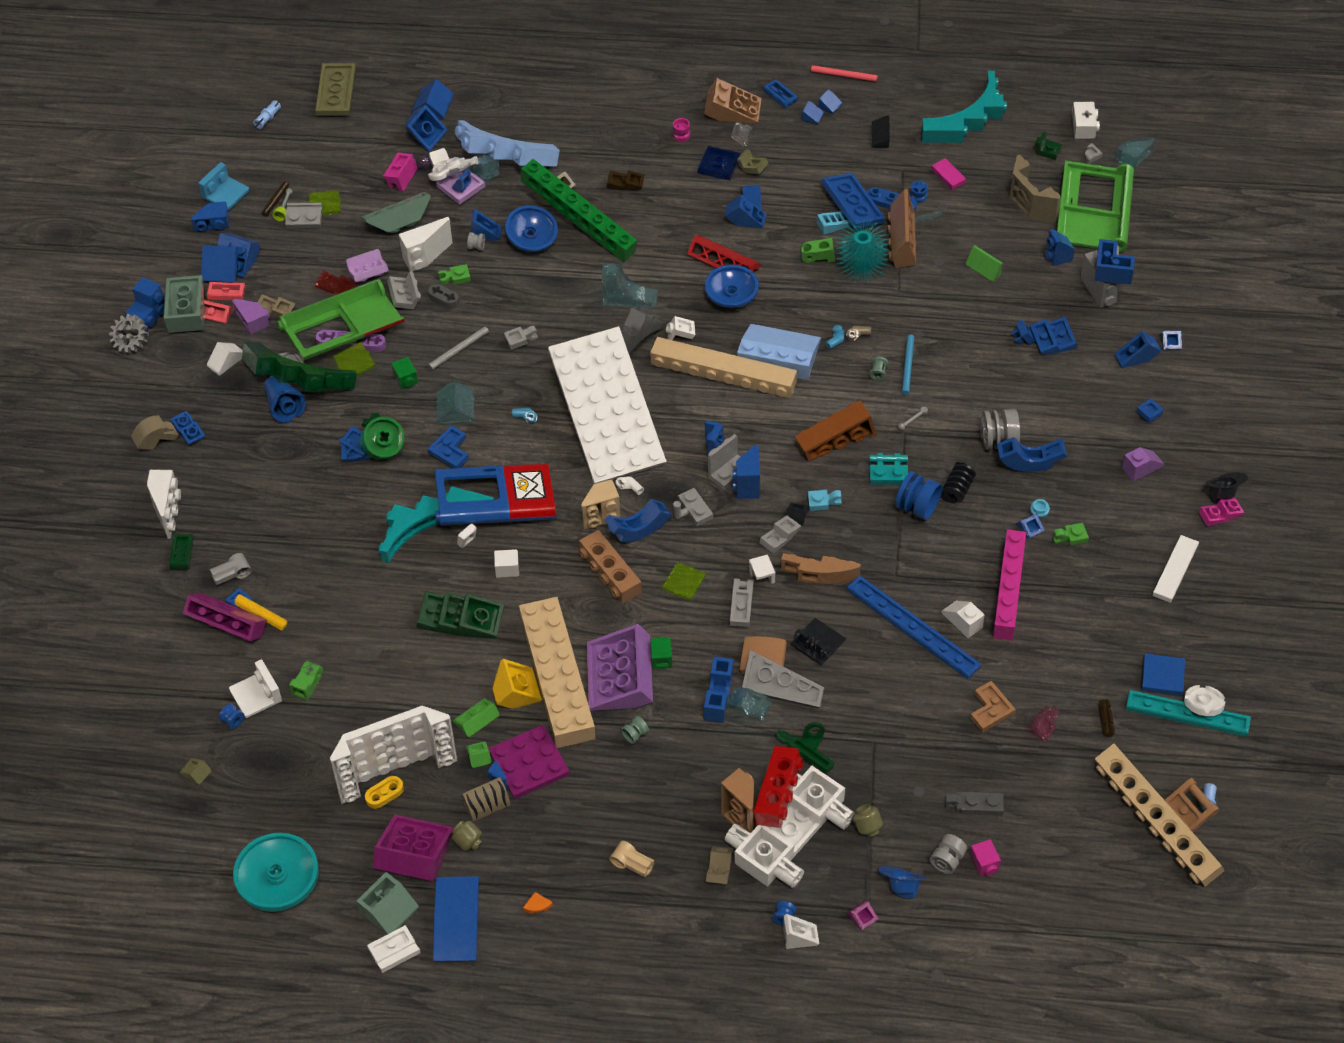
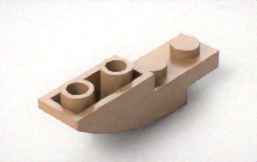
(826, 571)

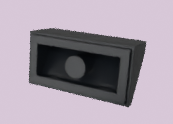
(881, 132)

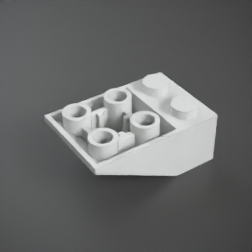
(164, 496)

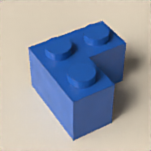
(1113, 267)
(148, 303)

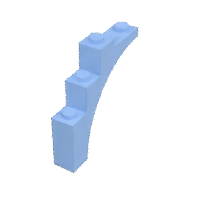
(478, 141)

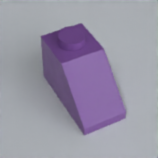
(251, 315)
(1140, 463)

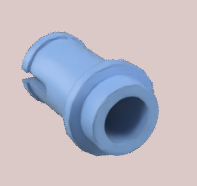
(1209, 791)

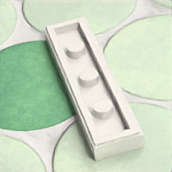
(1175, 569)

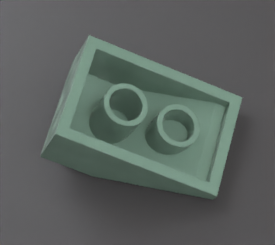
(184, 304)

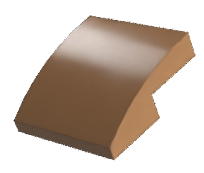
(768, 647)

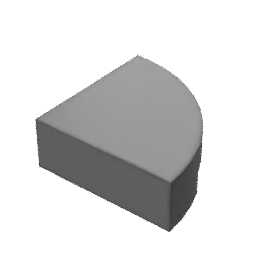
(1092, 153)

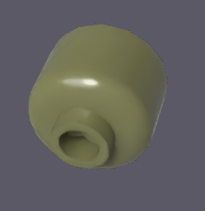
(868, 820)
(467, 835)

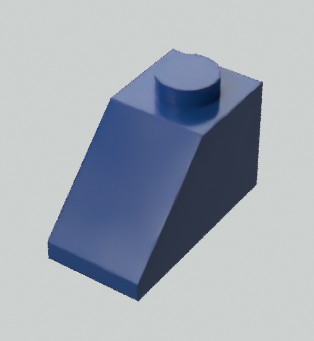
(1138, 350)

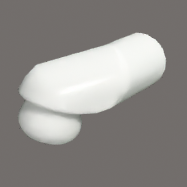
(629, 483)

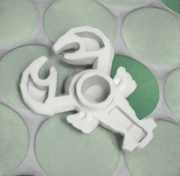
(451, 167)

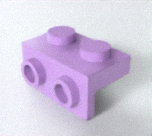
(366, 265)

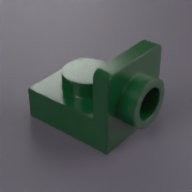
(1047, 148)

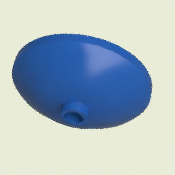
(532, 221)
(731, 286)

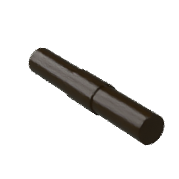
(275, 198)

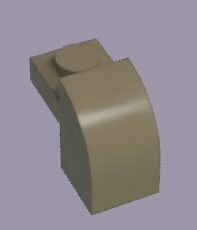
(151, 430)

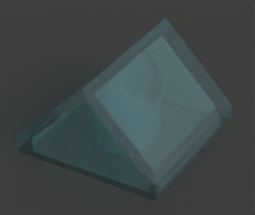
(455, 403)

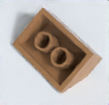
(738, 799)

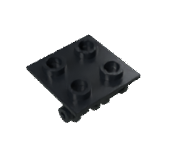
(817, 641)

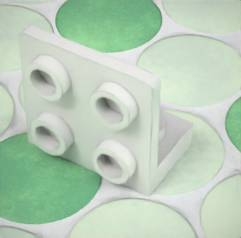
(256, 691)

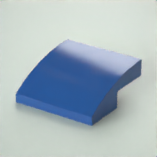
(1053, 336)

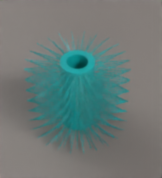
(862, 251)

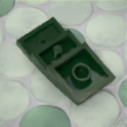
(460, 615)

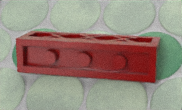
(728, 253)

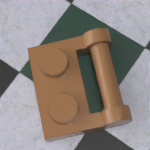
(1186, 809)

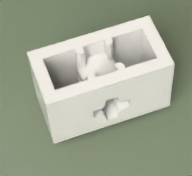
(1084, 120)

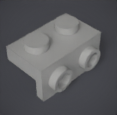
(404, 291)

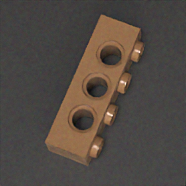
(608, 557)

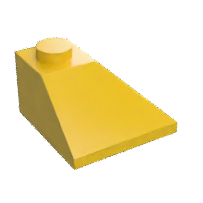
(515, 685)

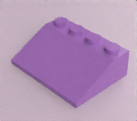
(620, 670)

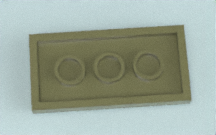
(335, 89)

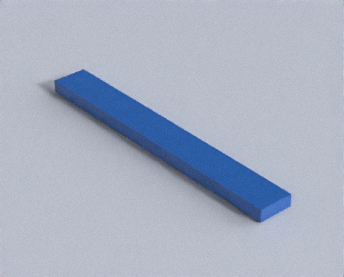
(914, 627)

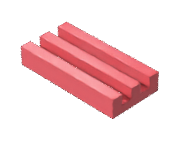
(215, 293)

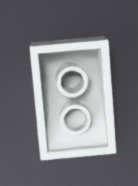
(425, 243)

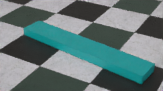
(1177, 711)

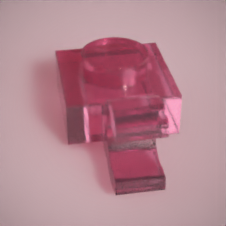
(1043, 723)

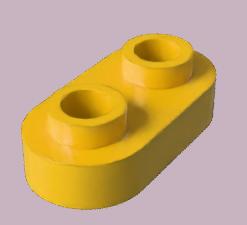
(383, 792)

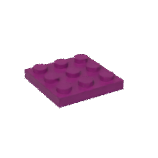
(529, 761)

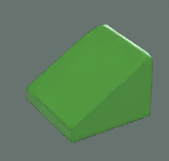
(478, 754)

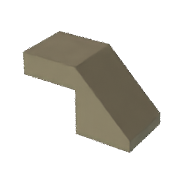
(719, 865)

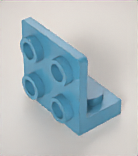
(220, 187)

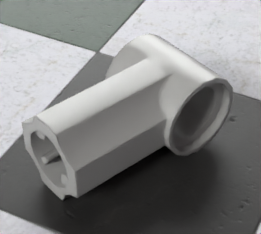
(235, 567)

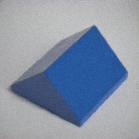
(436, 97)

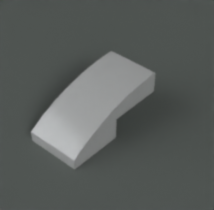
(780, 534)

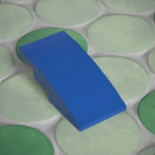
(456, 919)

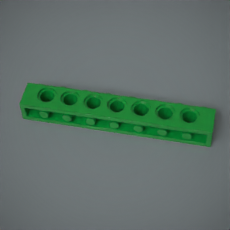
(578, 210)

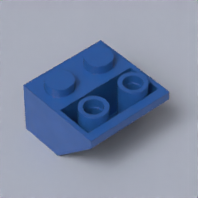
(247, 251)

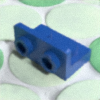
(714, 435)

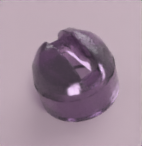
(424, 162)

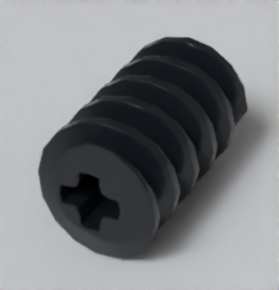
(958, 483)

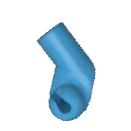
(526, 413)

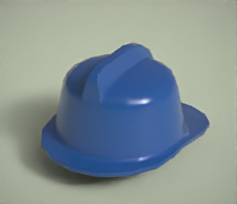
(902, 882)

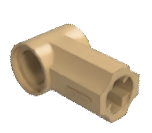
(627, 857)

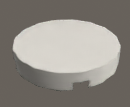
(1204, 701)

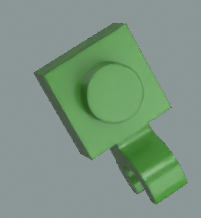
(1073, 534)

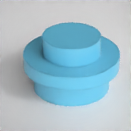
(1040, 507)

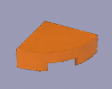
(537, 904)

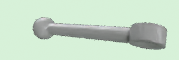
(923, 410)

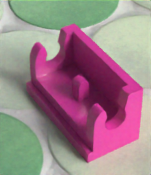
(401, 171)

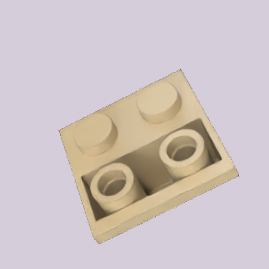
(600, 503)

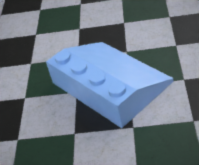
(780, 348)

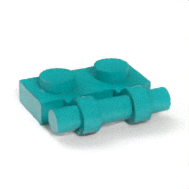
(888, 474)

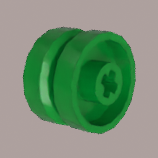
(389, 430)

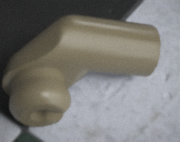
(856, 331)

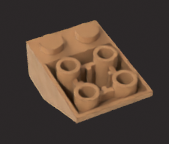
(731, 103)

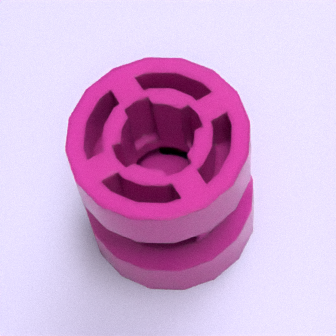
(681, 130)

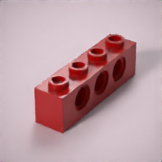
(778, 787)

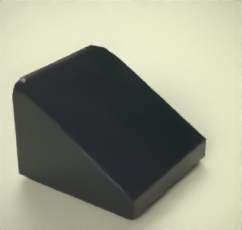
(797, 512)

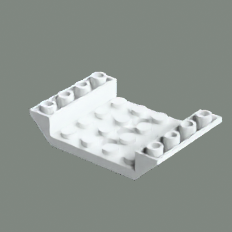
(390, 746)

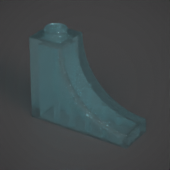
(622, 291)

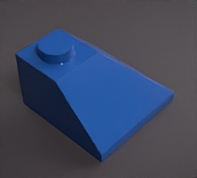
(425, 127)

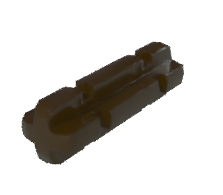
(1106, 718)

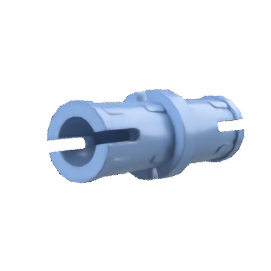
(267, 114)

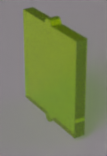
(329, 199)
(355, 358)
(684, 581)

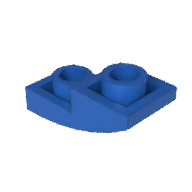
(187, 428)

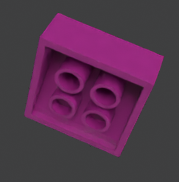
(412, 847)

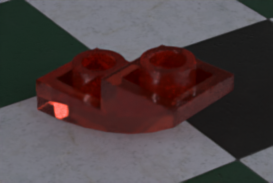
(334, 284)

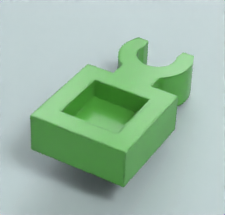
(457, 274)

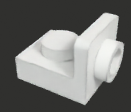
(680, 327)

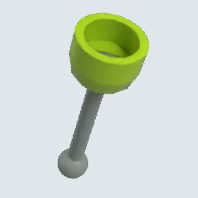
(279, 213)

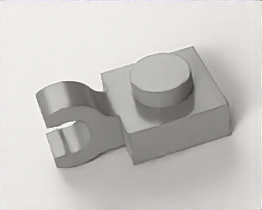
(519, 337)

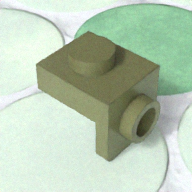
(752, 164)

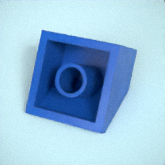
(747, 475)

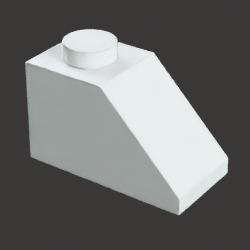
(965, 617)

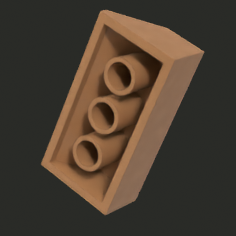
(902, 231)

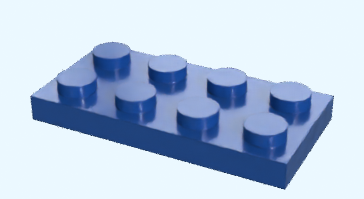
(853, 200)

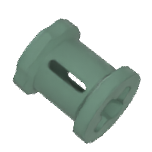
(878, 370)

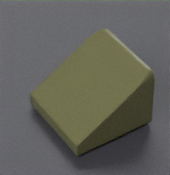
(195, 770)

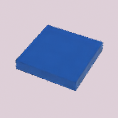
(219, 263)
(1163, 674)

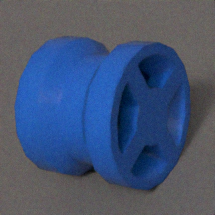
(919, 191)
(231, 716)
(783, 908)

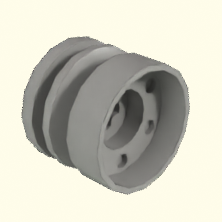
(999, 429)

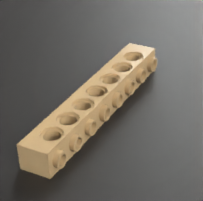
(1210, 867)

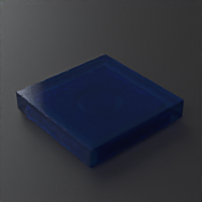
(719, 163)

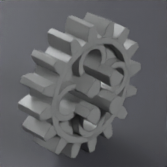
(120, 341)

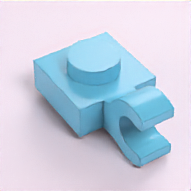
(821, 500)

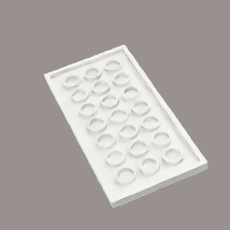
(606, 405)

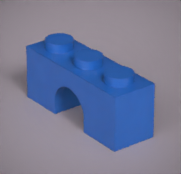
(719, 689)

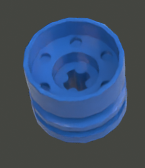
(918, 495)

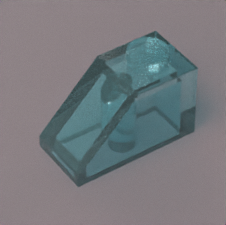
(1135, 151)

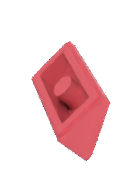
(217, 312)

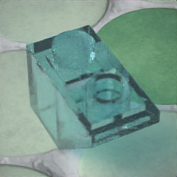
(750, 702)

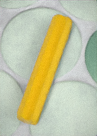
(256, 609)

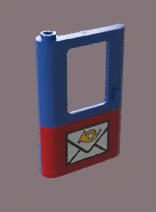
(523, 495)

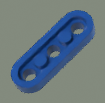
(884, 197)

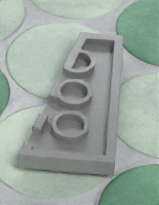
(777, 681)

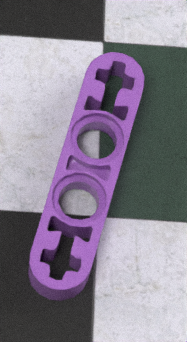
(371, 347)

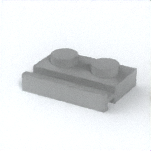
(303, 215)

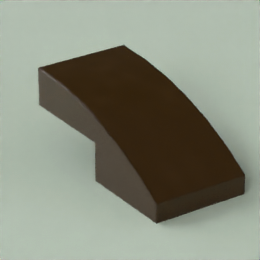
(621, 181)

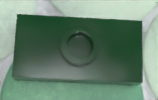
(181, 551)

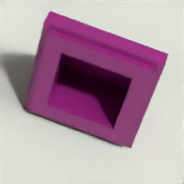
(862, 915)

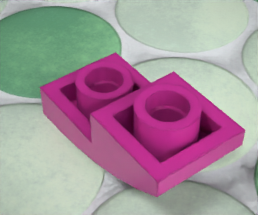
(1222, 512)

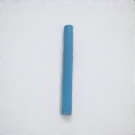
(908, 364)

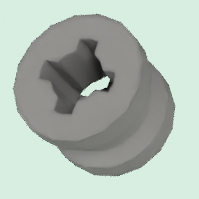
(476, 241)

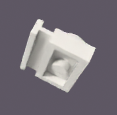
(393, 949)

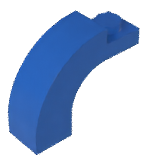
(1031, 458)
(641, 524)

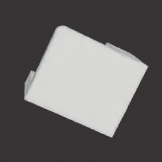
(506, 563)
(762, 568)

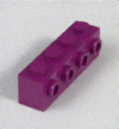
(224, 616)

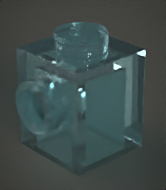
(486, 167)

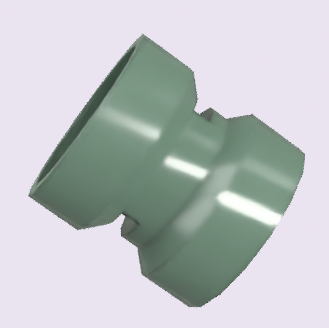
(634, 730)

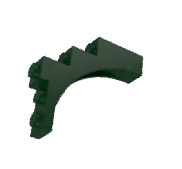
(309, 377)

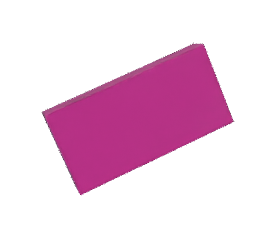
(948, 174)

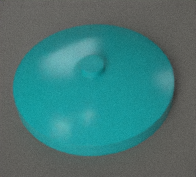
(276, 872)

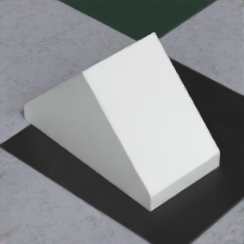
(224, 357)
(799, 933)

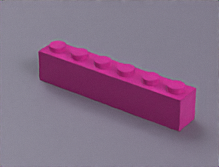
(1009, 585)

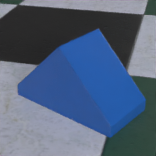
(752, 193)
(484, 225)

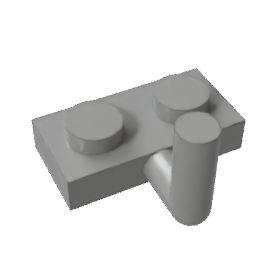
(693, 506)

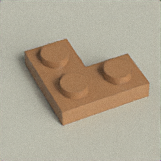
(995, 707)

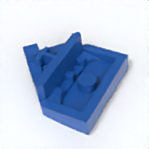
(351, 446)

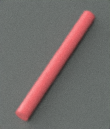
(843, 73)

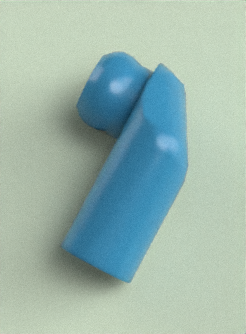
(838, 337)

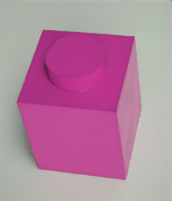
(985, 858)

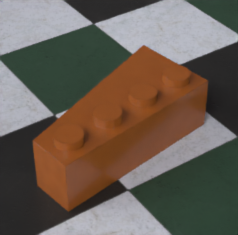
(836, 431)

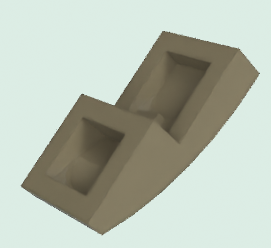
(276, 307)

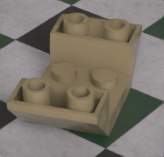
(1035, 204)

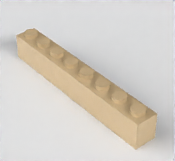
(723, 367)

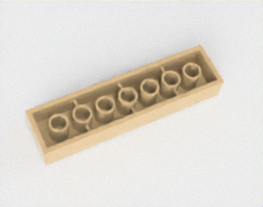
(557, 672)

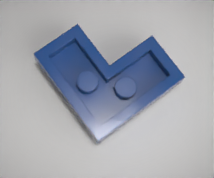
(446, 448)

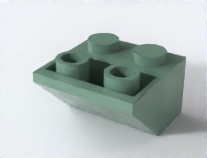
(387, 904)

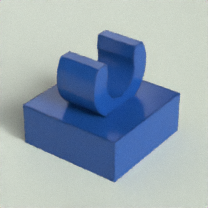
(1024, 332)

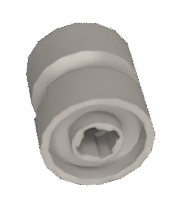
(948, 854)

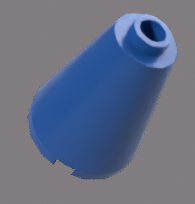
(283, 400)

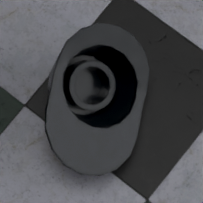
(1226, 485)

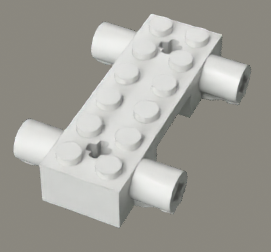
(769, 850)

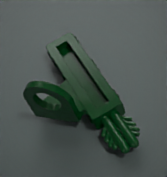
(808, 746)

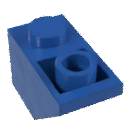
(744, 213)
(211, 217)
(1059, 248)

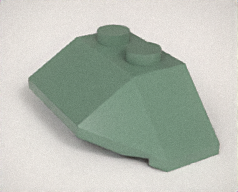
(399, 214)

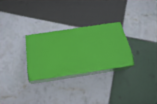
(984, 263)
(476, 717)

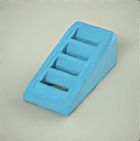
(826, 223)

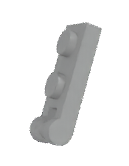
(741, 603)

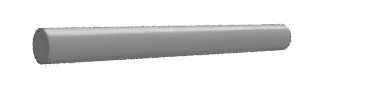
(458, 348)

